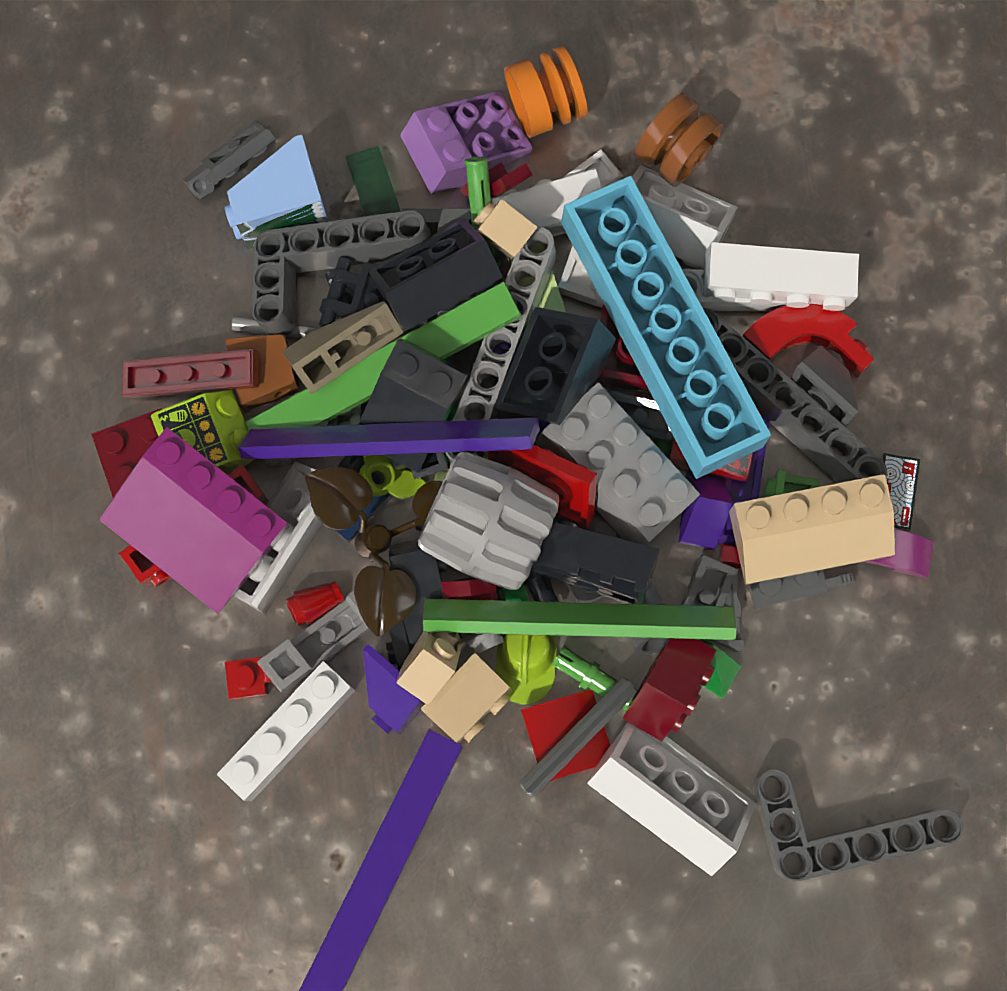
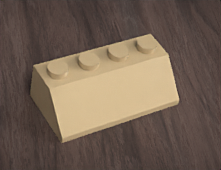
(814, 529)

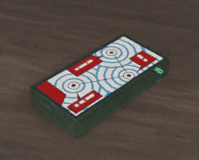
(902, 485)

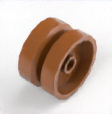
(678, 139)

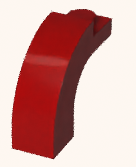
(810, 325)

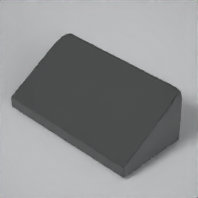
(643, 411)

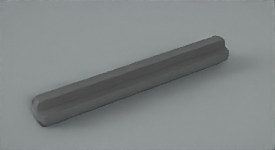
(578, 737)

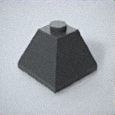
(828, 383)

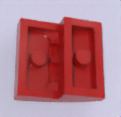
(553, 720)

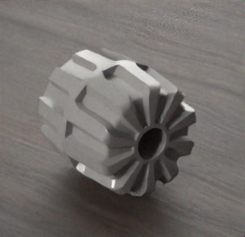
(489, 520)

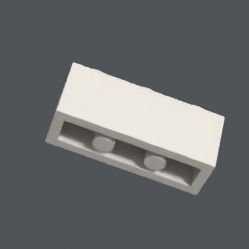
(546, 198)

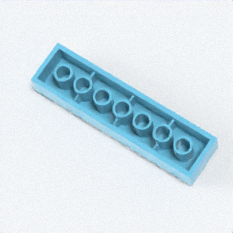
(664, 327)

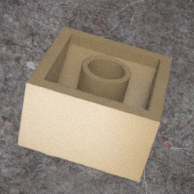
(467, 700)

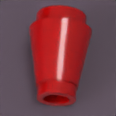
(313, 602)

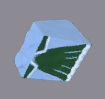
(276, 194)

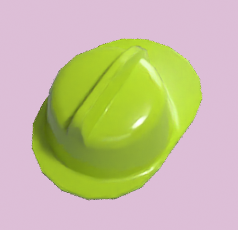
(526, 666)

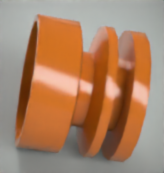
(552, 89)

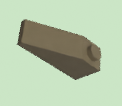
(341, 345)

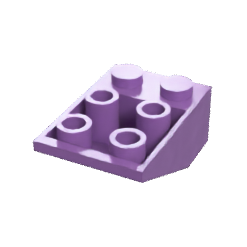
(459, 130)

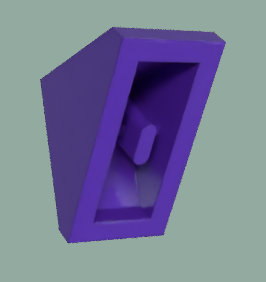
(707, 514)

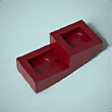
(502, 181)

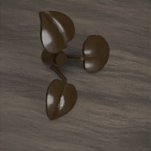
(338, 501)

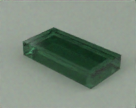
(372, 182)

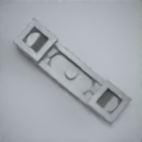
(317, 643)

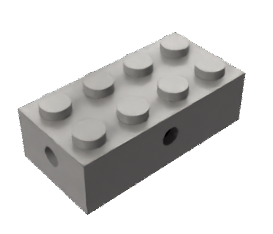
(635, 481)

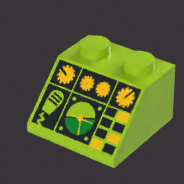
(209, 425)

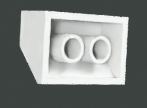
(685, 215)

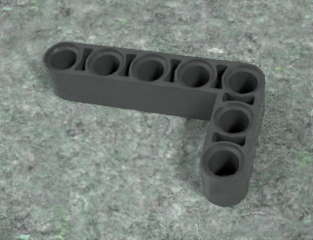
(324, 254)
(846, 842)

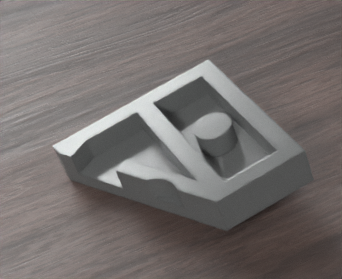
(716, 585)

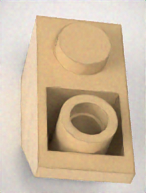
(504, 227)
(430, 664)

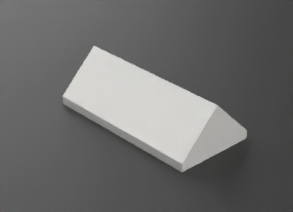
(294, 506)

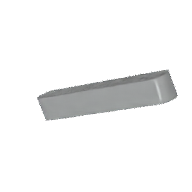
(526, 298)

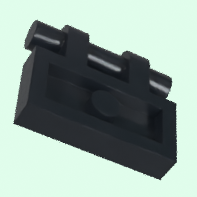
(365, 293)

